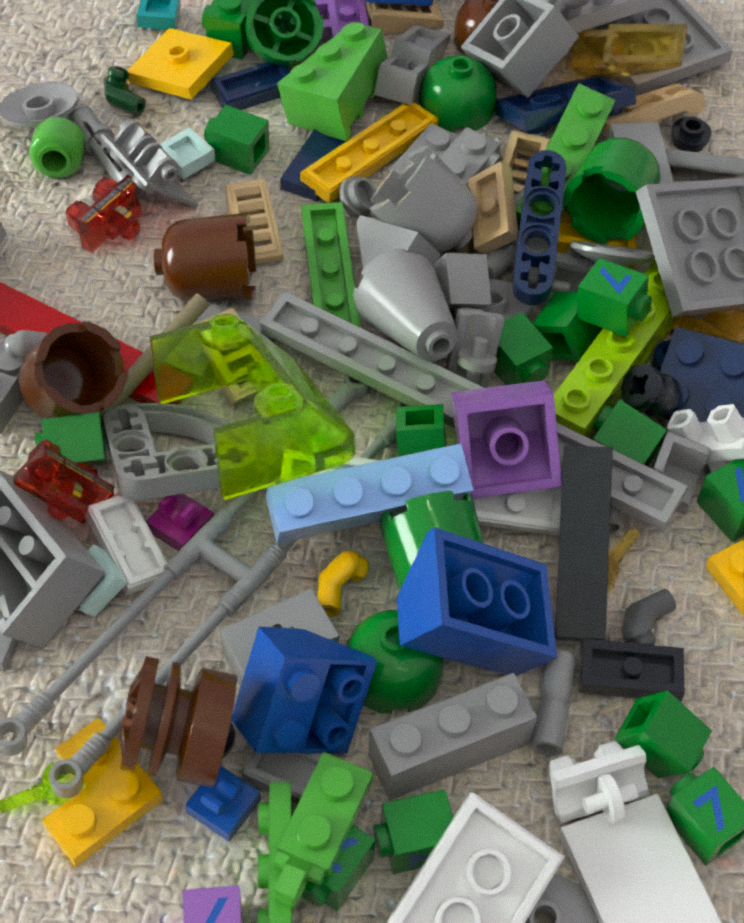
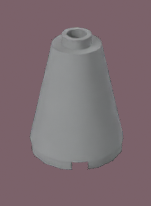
(407, 303)

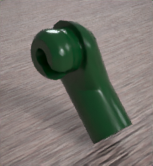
(118, 94)

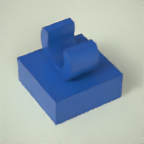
(224, 805)

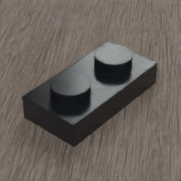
(630, 669)

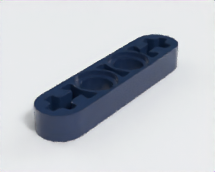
(539, 226)

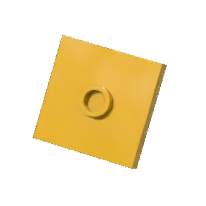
(180, 63)

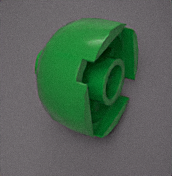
(283, 30)
(459, 93)
(401, 675)

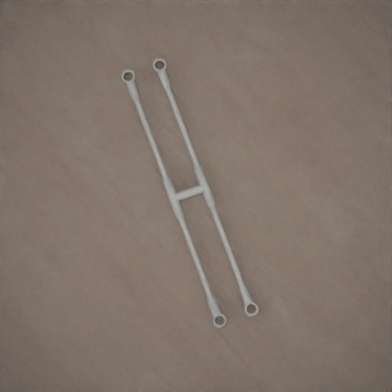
(200, 545)

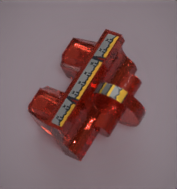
(110, 216)
(61, 482)

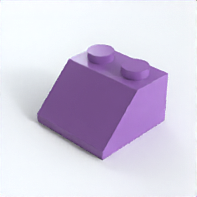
(508, 437)

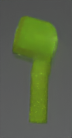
(35, 793)

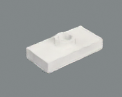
(127, 541)

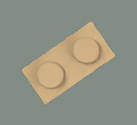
(496, 211)

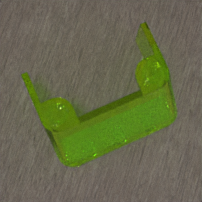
(294, 422)

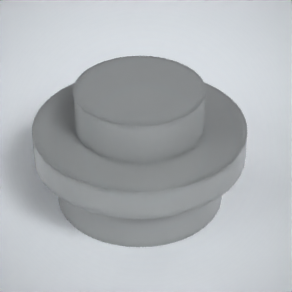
(357, 195)

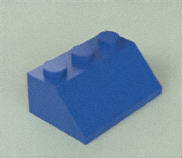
(476, 605)

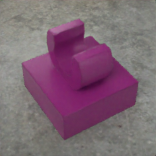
(178, 520)

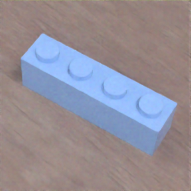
(363, 492)

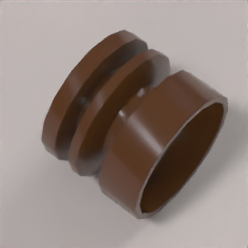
(178, 721)

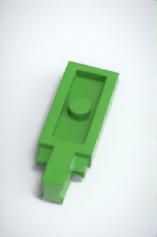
(319, 826)

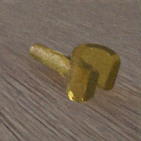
(617, 555)

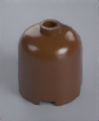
(208, 258)
(73, 371)

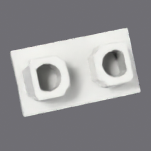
(720, 433)
(598, 784)

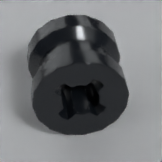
(650, 391)

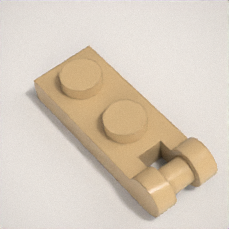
(658, 105)

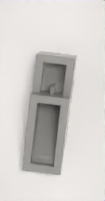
(410, 60)

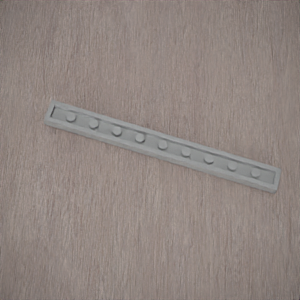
(419, 382)

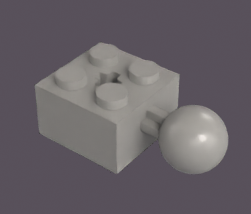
(523, 41)

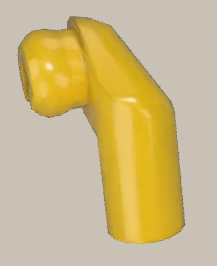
(332, 578)

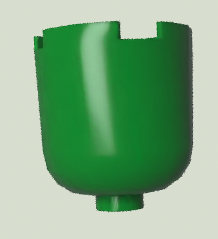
(605, 187)
(407, 530)

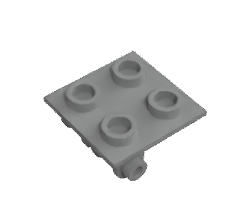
(148, 161)

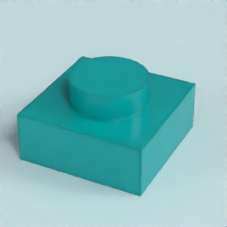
(158, 14)

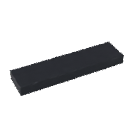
(584, 543)

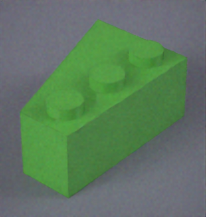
(335, 81)

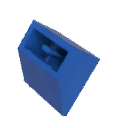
(301, 692)

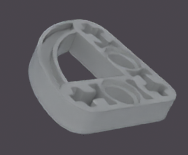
(158, 474)

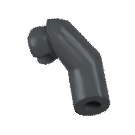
(641, 616)

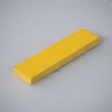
(368, 150)

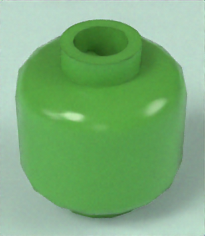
(57, 147)

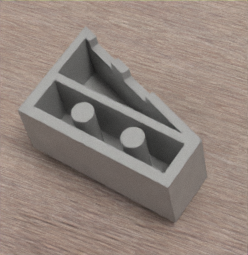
(41, 567)

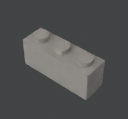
(451, 736)

